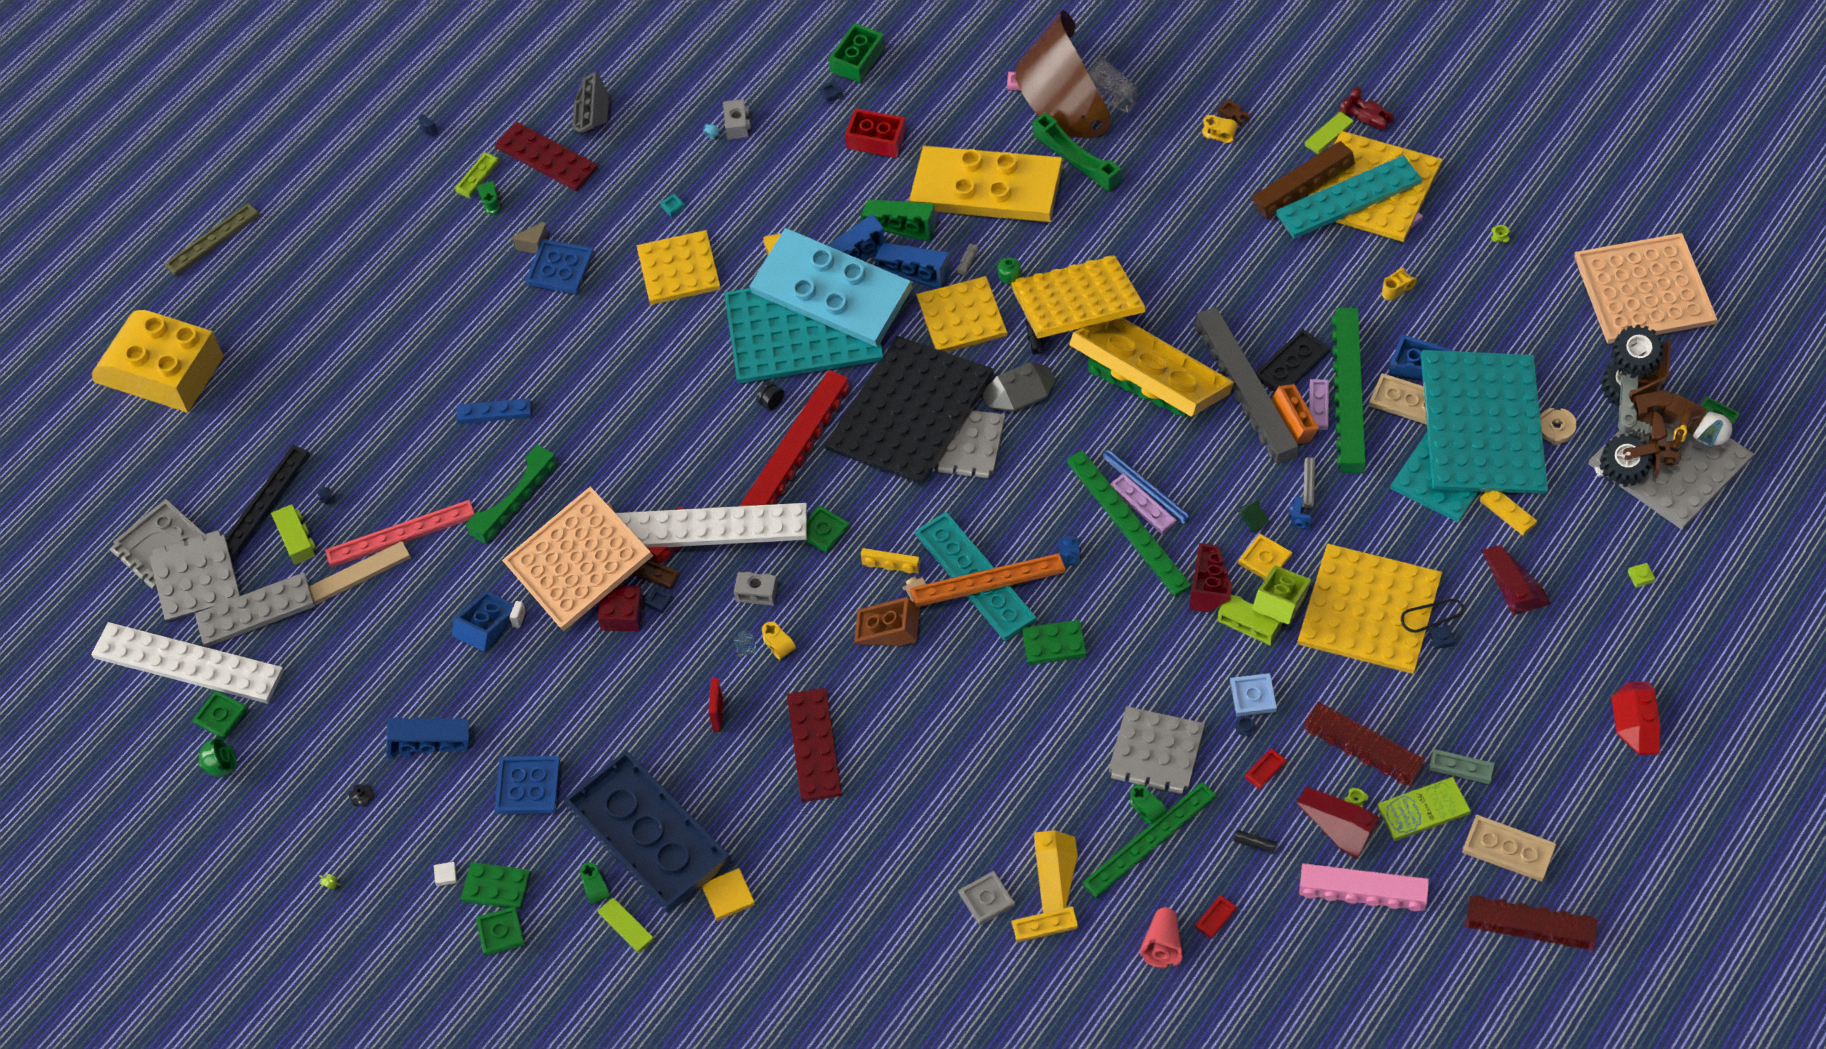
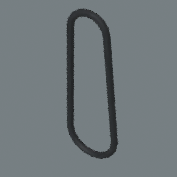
(1429, 605)

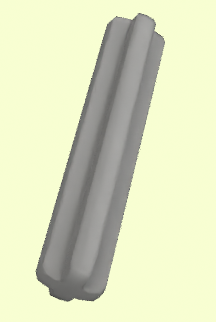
(1309, 481)

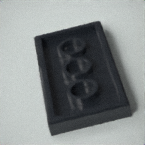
(1293, 361)

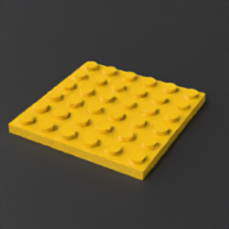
(1395, 214)
(1077, 296)
(1360, 608)

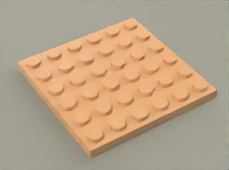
(1645, 285)
(577, 558)

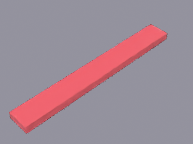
(402, 532)

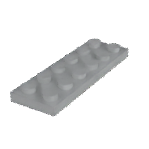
(254, 610)

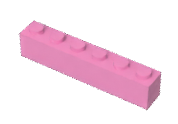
(1363, 887)

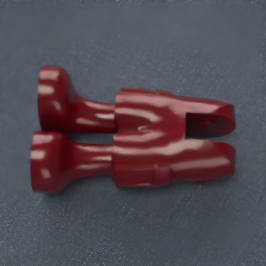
(1370, 112)

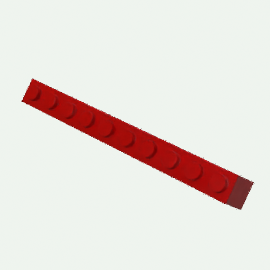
(798, 441)

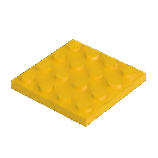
(678, 267)
(961, 315)

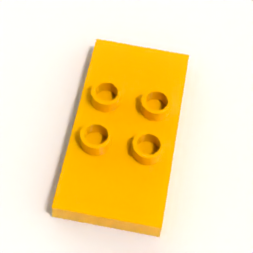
(987, 183)
(1152, 365)

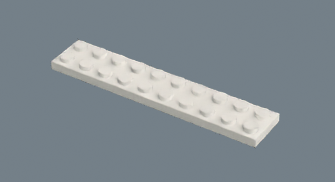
(718, 525)
(188, 662)

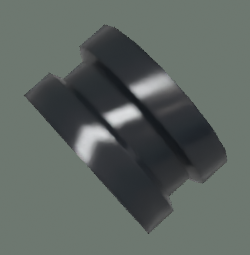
(770, 396)

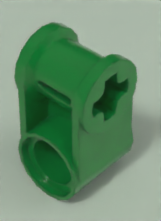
(489, 197)
(1149, 806)
(593, 885)

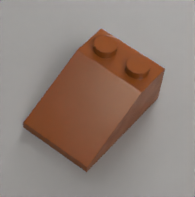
(888, 623)

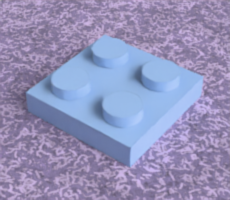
(1253, 694)

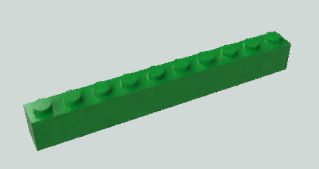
(1348, 390)

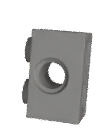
(735, 119)
(764, 594)

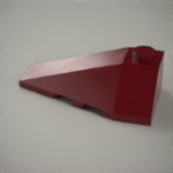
(1210, 580)
(1342, 821)

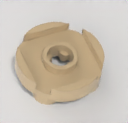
(1557, 435)

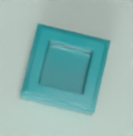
(672, 205)

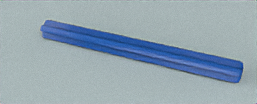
(1146, 486)

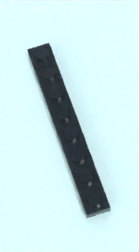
(265, 499)

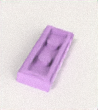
(1319, 402)

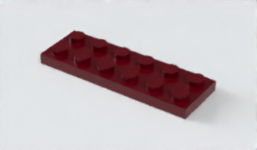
(546, 156)
(813, 745)

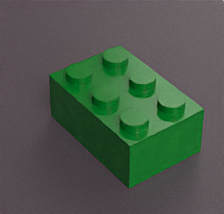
(857, 52)

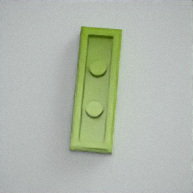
(1328, 133)
(477, 175)
(625, 925)

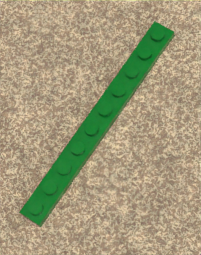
(1129, 524)

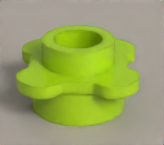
(1500, 229)
(1356, 793)
(329, 881)

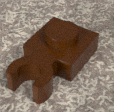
(1233, 111)

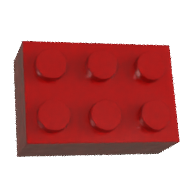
(875, 133)

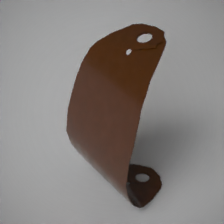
(1058, 82)

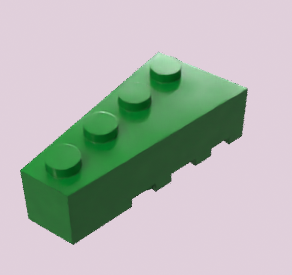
(903, 218)

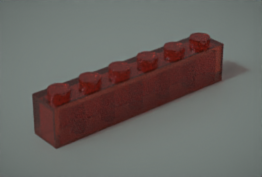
(1364, 744)
(1531, 922)

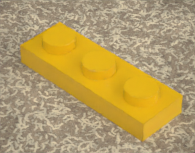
(1508, 511)
(890, 561)
(1044, 924)

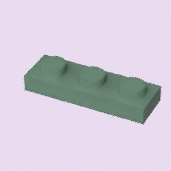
(1461, 766)

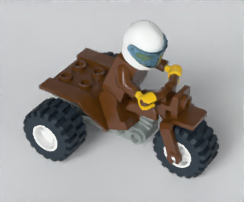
(1636, 386)

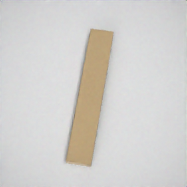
(359, 572)

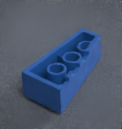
(862, 240)
(915, 264)
(1407, 357)
(425, 735)

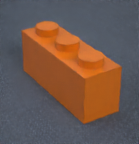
(1295, 413)

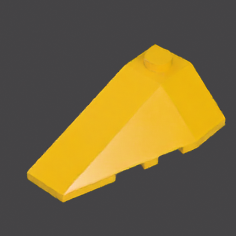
(1056, 864)

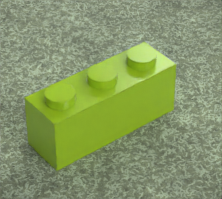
(294, 534)
(1241, 617)

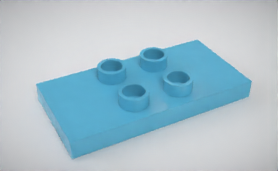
(831, 287)

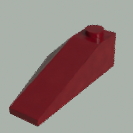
(1516, 584)

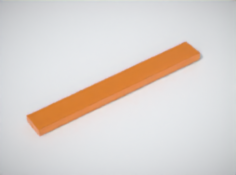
(987, 580)

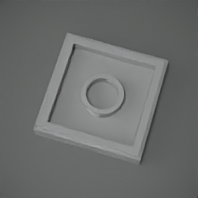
(986, 898)

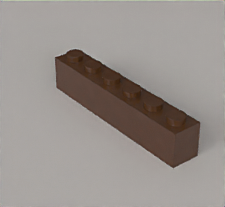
(1303, 179)

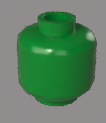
(1009, 270)

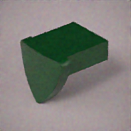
(1253, 515)

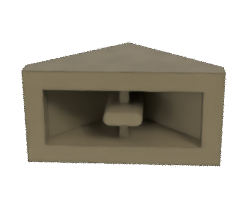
(531, 238)

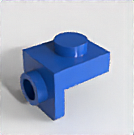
(1299, 520)
(1069, 550)

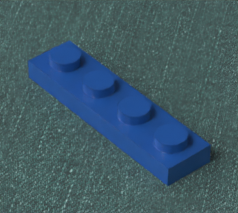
(494, 411)

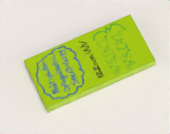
(1423, 808)

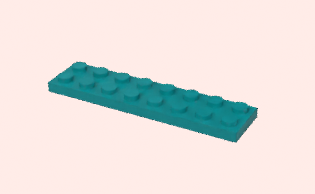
(1348, 196)
(961, 557)

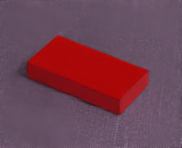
(1265, 769)
(1216, 917)

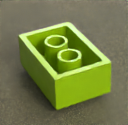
(1281, 594)

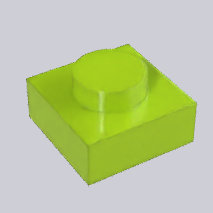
(1641, 575)

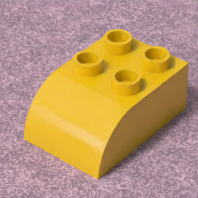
(159, 360)

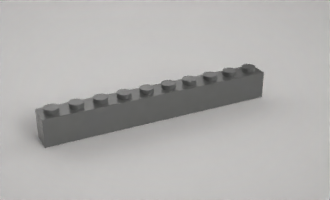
(1246, 386)

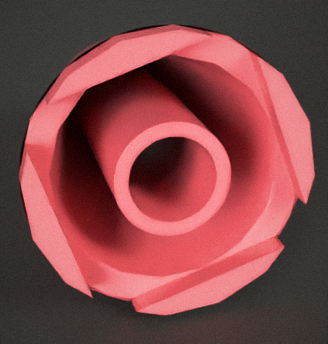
(1162, 940)

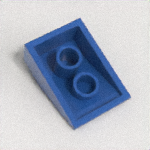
(482, 621)

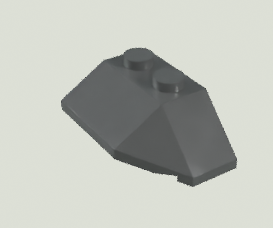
(590, 104)
(1019, 387)

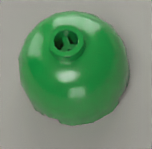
(217, 758)

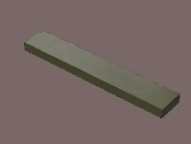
(211, 239)

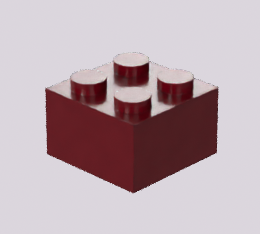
(621, 609)

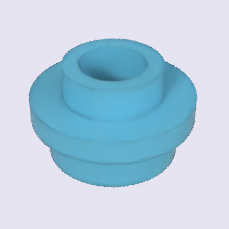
(711, 131)

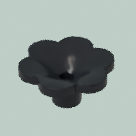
(361, 795)

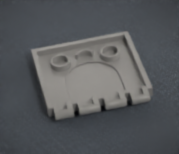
(974, 446)
(157, 528)
(194, 575)
(1156, 750)

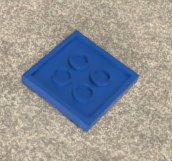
(559, 266)
(527, 785)

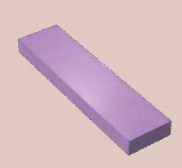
(1143, 504)

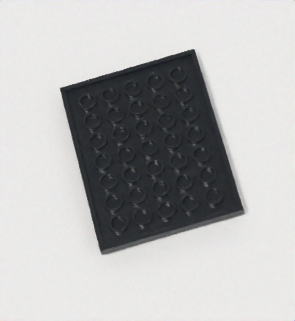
(909, 409)

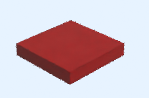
(716, 705)

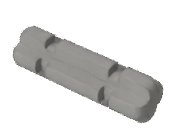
(967, 259)

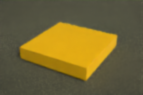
(1263, 555)
(728, 894)

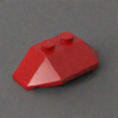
(1637, 717)

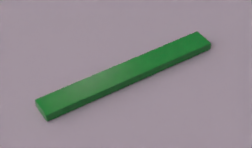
(1149, 840)

